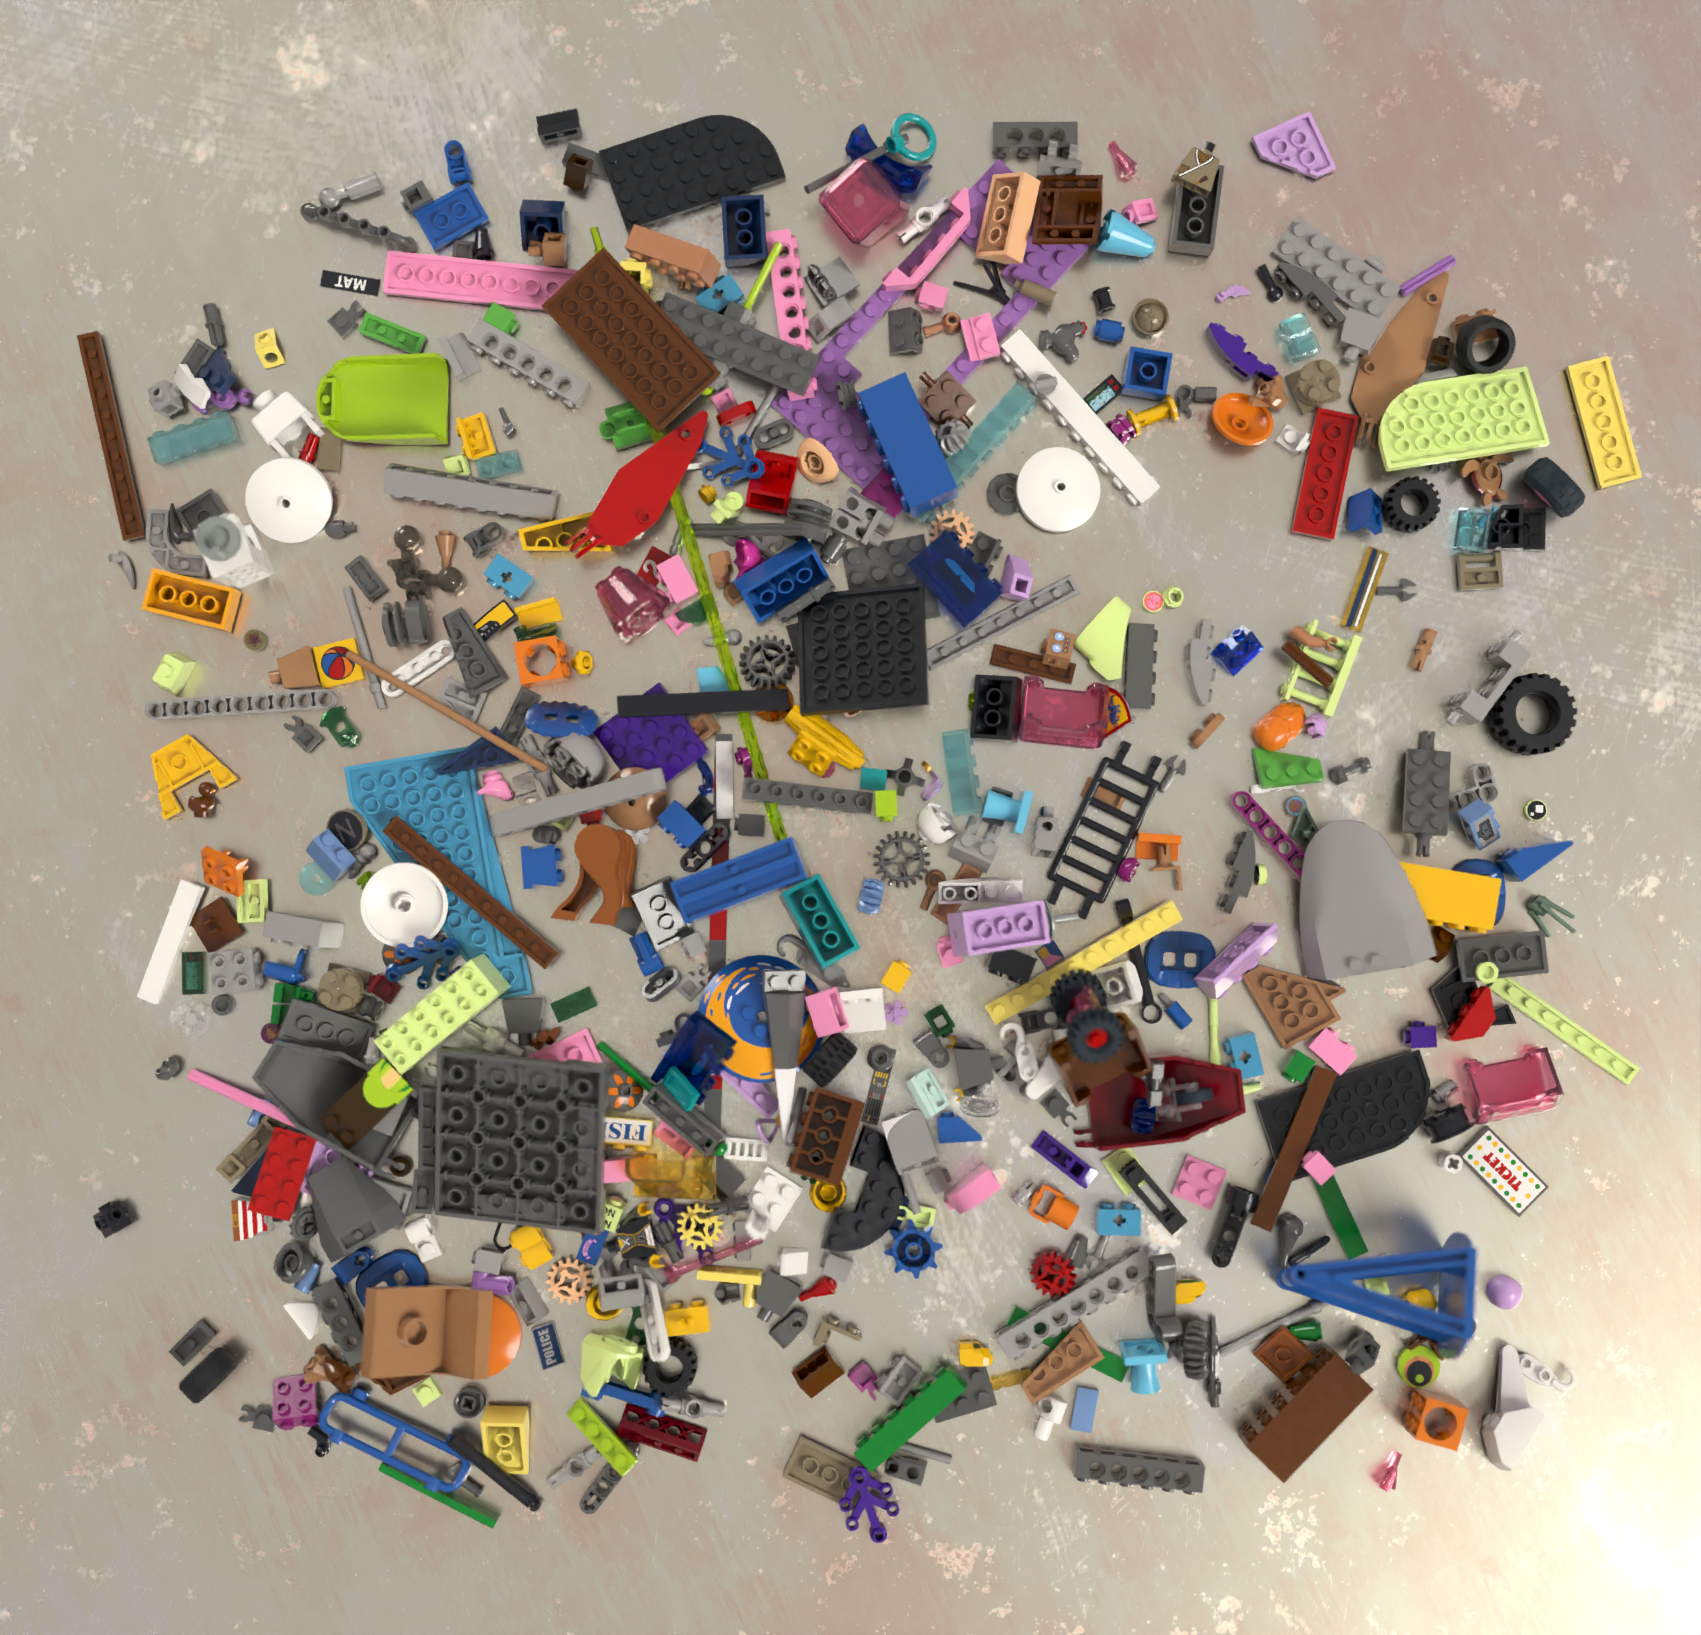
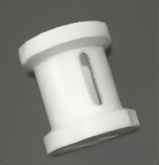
(1456, 1163)

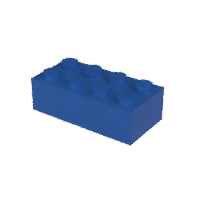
(781, 579)

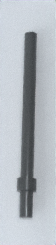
(834, 174)

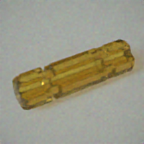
(1010, 1379)

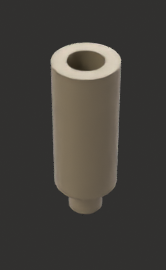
(1035, 291)

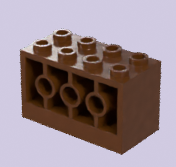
(840, 1136)

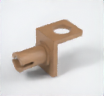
(1164, 859)

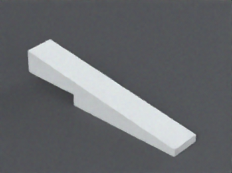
(170, 940)

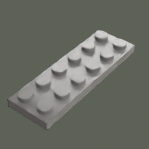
(1343, 272)

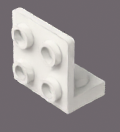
(864, 1009)

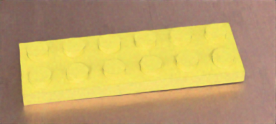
(1603, 422)

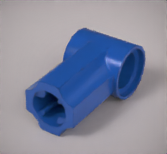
(648, 958)

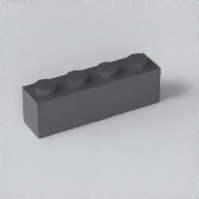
(1139, 666)

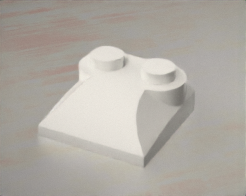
(1120, 984)

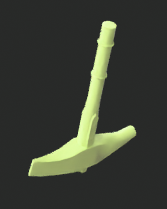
(1215, 1056)

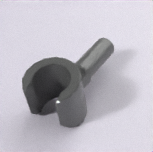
(508, 428)

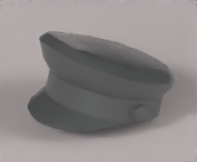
(292, 1263)

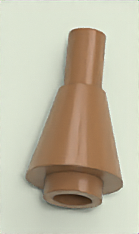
(445, 545)

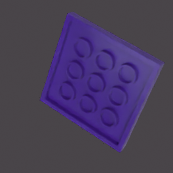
(652, 741)

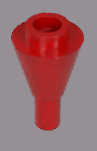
(822, 1287)

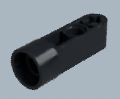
(1240, 1203)

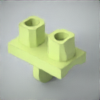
(727, 507)

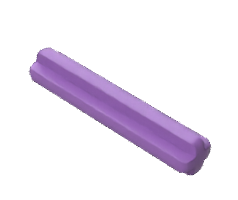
(1426, 275)

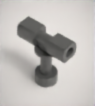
(1153, 1081)

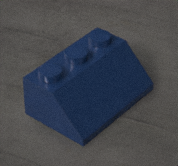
(743, 230)

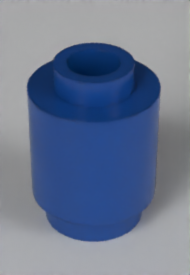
(1109, 330)

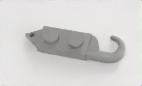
(833, 975)

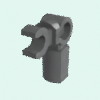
(1185, 393)

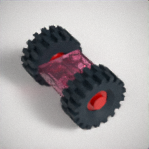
(1092, 1030)

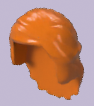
(1280, 726)

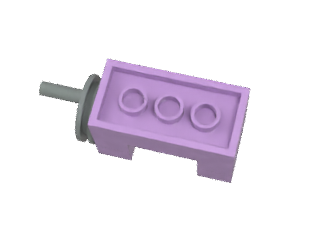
(1004, 927)

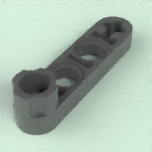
(607, 1478)

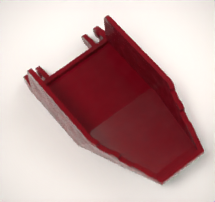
(1113, 1101)

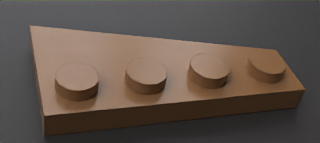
(1066, 1361)

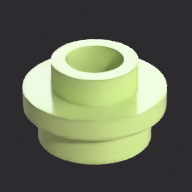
(1178, 596)

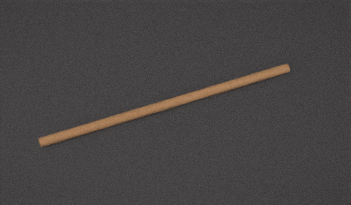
(446, 711)

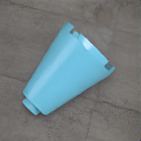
(1124, 237)

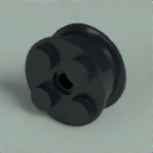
(1448, 1123)

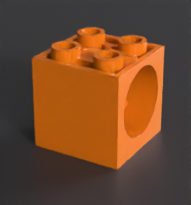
(526, 649)
(1449, 1432)

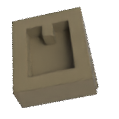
(822, 1334)

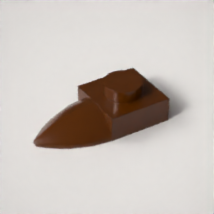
(339, 1374)

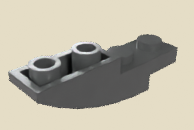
(1304, 285)
(1243, 863)

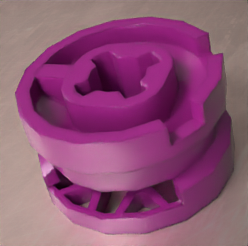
(1121, 429)

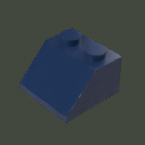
(541, 217)

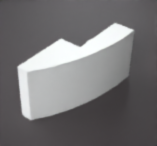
(191, 387)

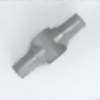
(544, 778)
(681, 1406)
(567, 1470)

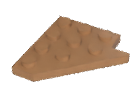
(1293, 1003)

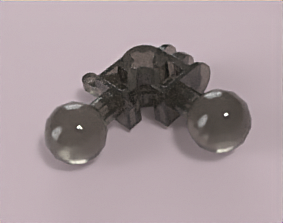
(448, 579)

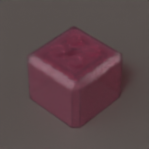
(881, 206)

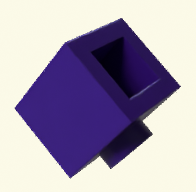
(1420, 1035)

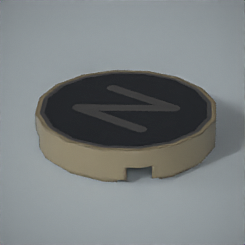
(348, 828)

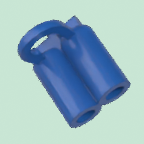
(286, 973)

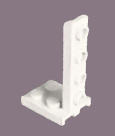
(770, 1202)

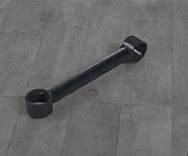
(1125, 916)

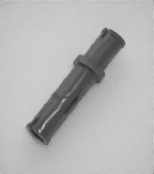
(812, 595)

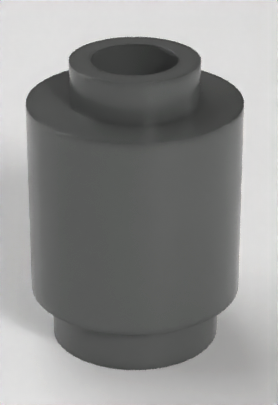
(833, 548)

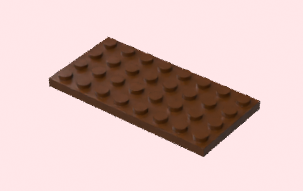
(631, 340)

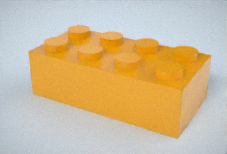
(191, 600)

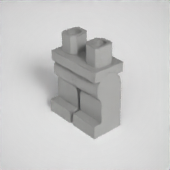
(860, 518)
(1011, 1075)

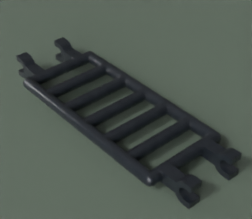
(1136, 822)

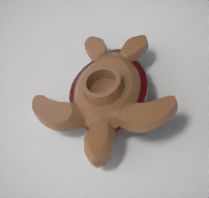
(1487, 475)

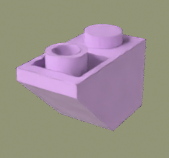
(1016, 579)

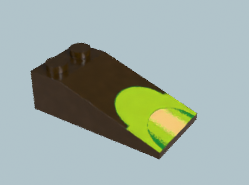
(366, 1104)

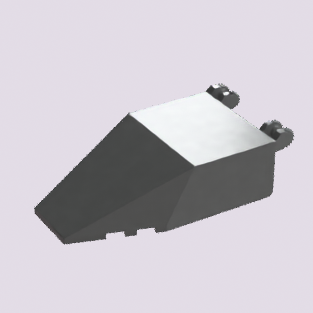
(309, 1082)

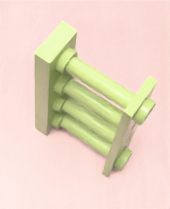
(1342, 666)

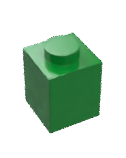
(1297, 1066)

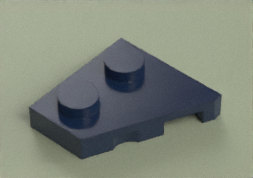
(218, 372)

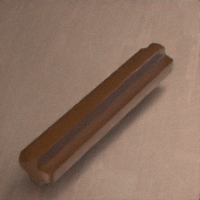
(1307, 663)

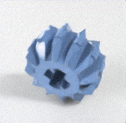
(870, 896)

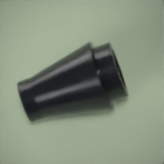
(482, 245)

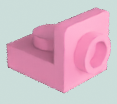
(1141, 211)
(945, 952)

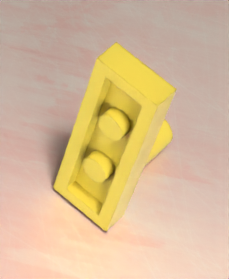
(747, 1276)

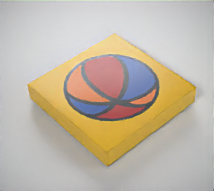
(334, 666)

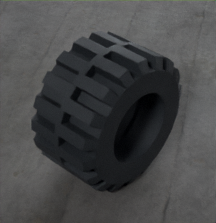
(1423, 492)
(830, 1059)
(672, 1384)

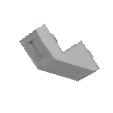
(830, 317)

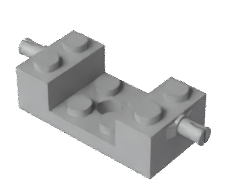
(1509, 659)

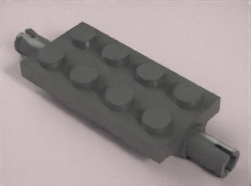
(1426, 793)

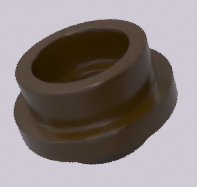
(408, 1166)

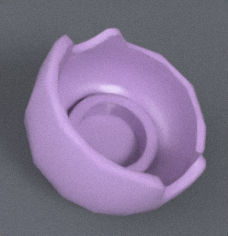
(1504, 1292)

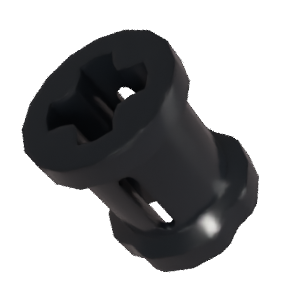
(1103, 300)

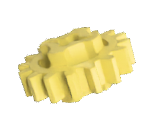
(691, 1231)

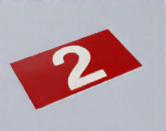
(648, 568)

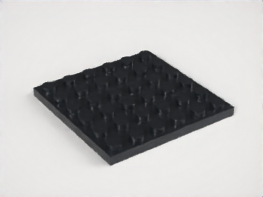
(863, 650)

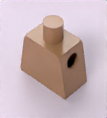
(297, 670)

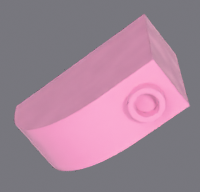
(972, 1189)

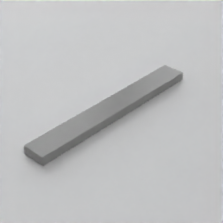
(1001, 622)

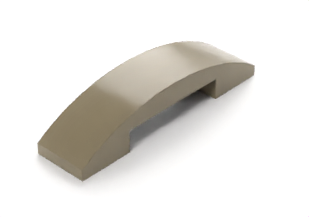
(249, 1149)

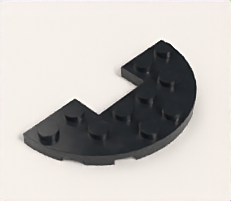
(878, 1200)

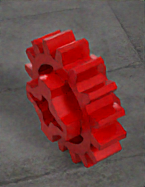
(1050, 1282)

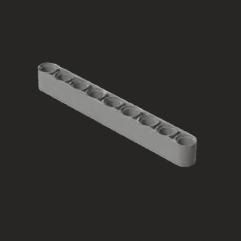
(231, 705)
(577, 802)

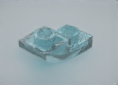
(498, 465)

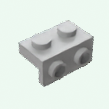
(899, 1380)

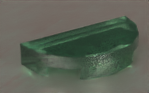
(692, 613)

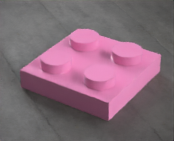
(1198, 1182)

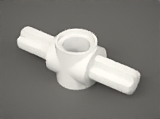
(493, 1039)

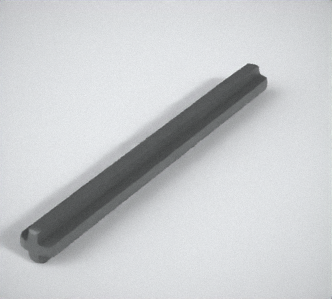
(749, 529)

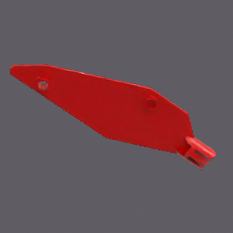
(641, 489)

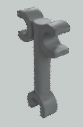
(1173, 1350)

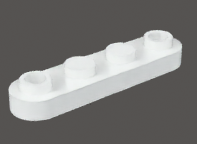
(420, 667)
(654, 1323)

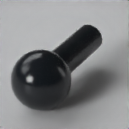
(1274, 293)

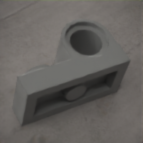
(668, 1036)

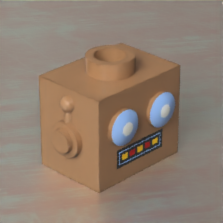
(1058, 648)

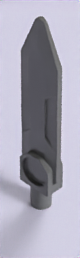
(1214, 1383)

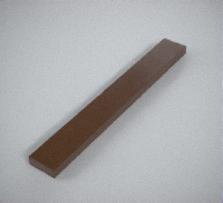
(1293, 1148)

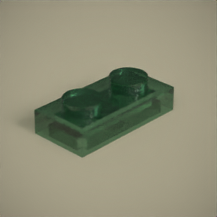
(574, 1004)

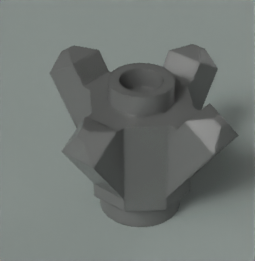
(905, 777)

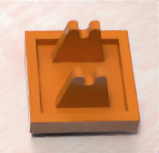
(223, 871)

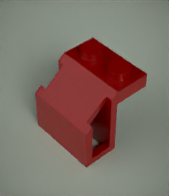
(774, 487)

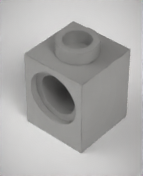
(488, 1260)
(836, 1266)

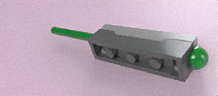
(688, 1124)

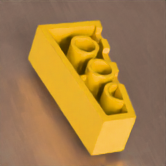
(553, 534)

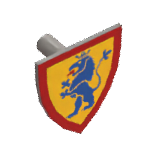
(1118, 713)

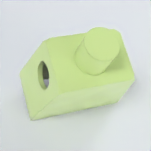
(173, 672)

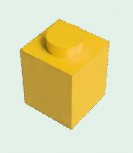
(896, 976)

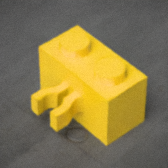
(687, 1318)

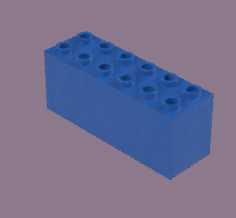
(907, 445)
(739, 880)

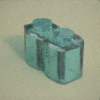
(1298, 338)

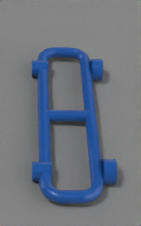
(357, 1399)

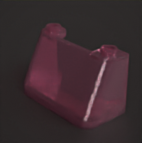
(1063, 715)
(1512, 1087)

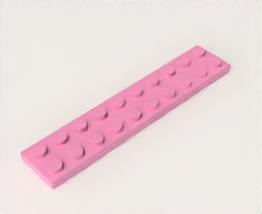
(471, 280)

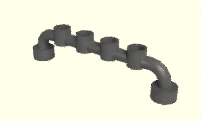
(311, 213)

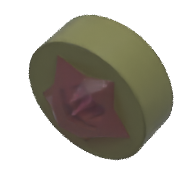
(255, 640)

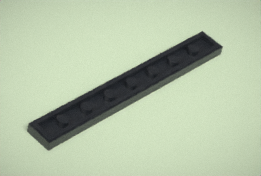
(702, 703)

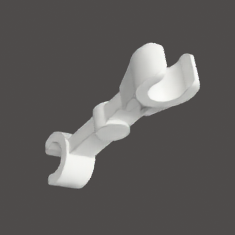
(1257, 789)

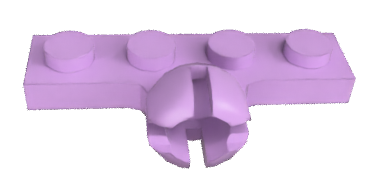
(755, 1094)

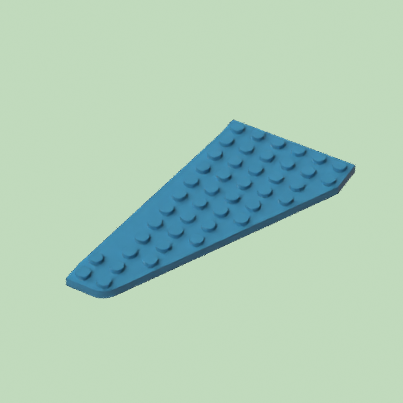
(457, 824)

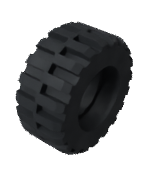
(1560, 715)

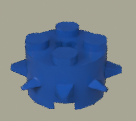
(914, 1261)

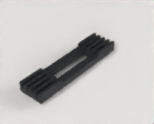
(1135, 1174)

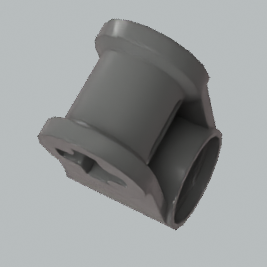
(484, 539)
(1037, 1020)
(929, 1045)
(786, 1329)

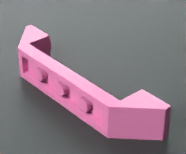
(899, 281)

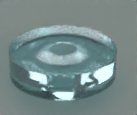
(307, 881)

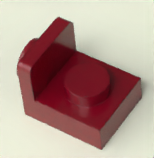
(383, 988)

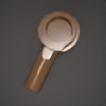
(931, 880)

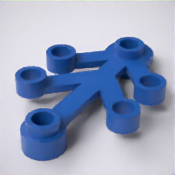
(732, 458)
(424, 959)

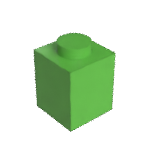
(501, 318)

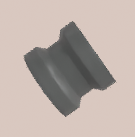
(371, 1008)

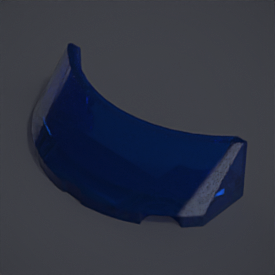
(904, 177)

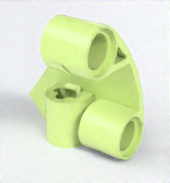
(1105, 639)

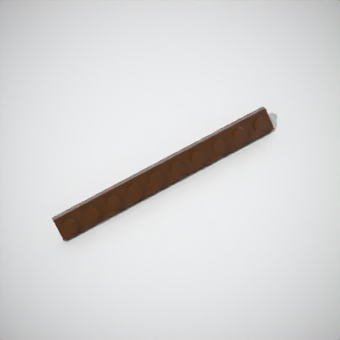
(111, 436)
(471, 892)

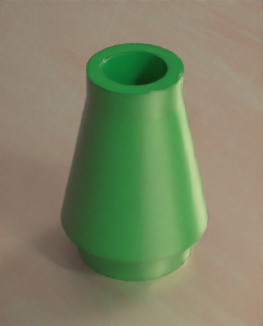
(1308, 1331)

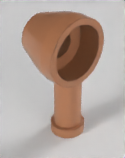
(944, 325)

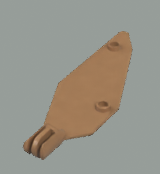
(1397, 357)

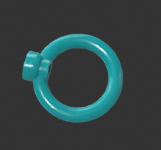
(896, 143)

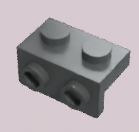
(905, 330)

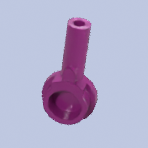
(743, 757)

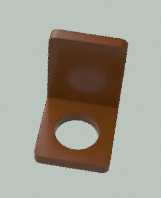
(1411, 1345)

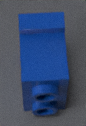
(541, 866)

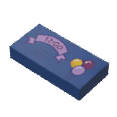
(592, 1247)

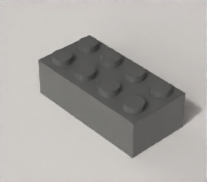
(1195, 219)

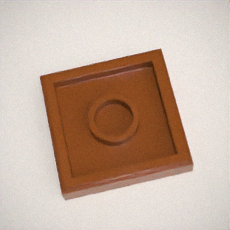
(1284, 1354)

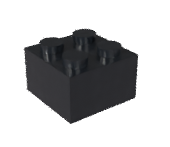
(1012, 963)

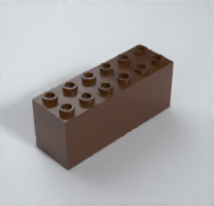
(1304, 1413)

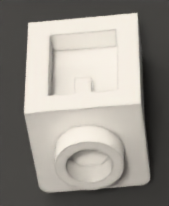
(1292, 440)

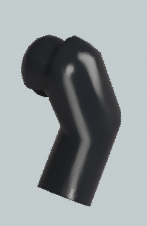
(322, 1441)

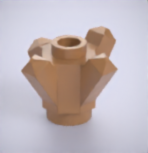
(1269, 393)
(314, 1370)

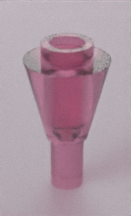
(1125, 165)
(1388, 1477)

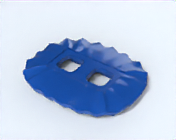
(560, 728)
(1486, 868)
(1179, 943)
(385, 1267)

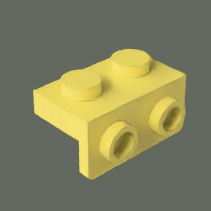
(639, 273)

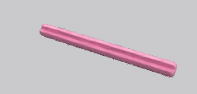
(238, 1095)

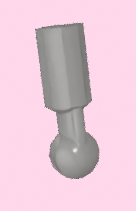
(352, 188)

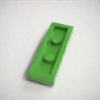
(392, 334)

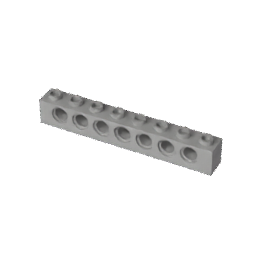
(1080, 1291)

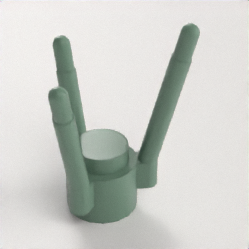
(1541, 906)

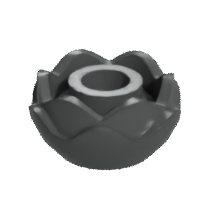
(875, 1063)
(168, 1069)

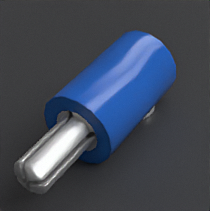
(1176, 1012)

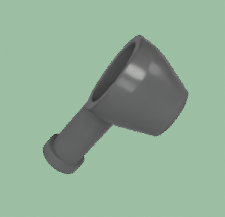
(451, 1475)

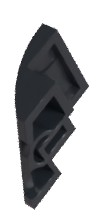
(1518, 529)

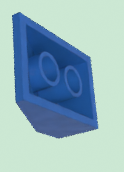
(1522, 862)

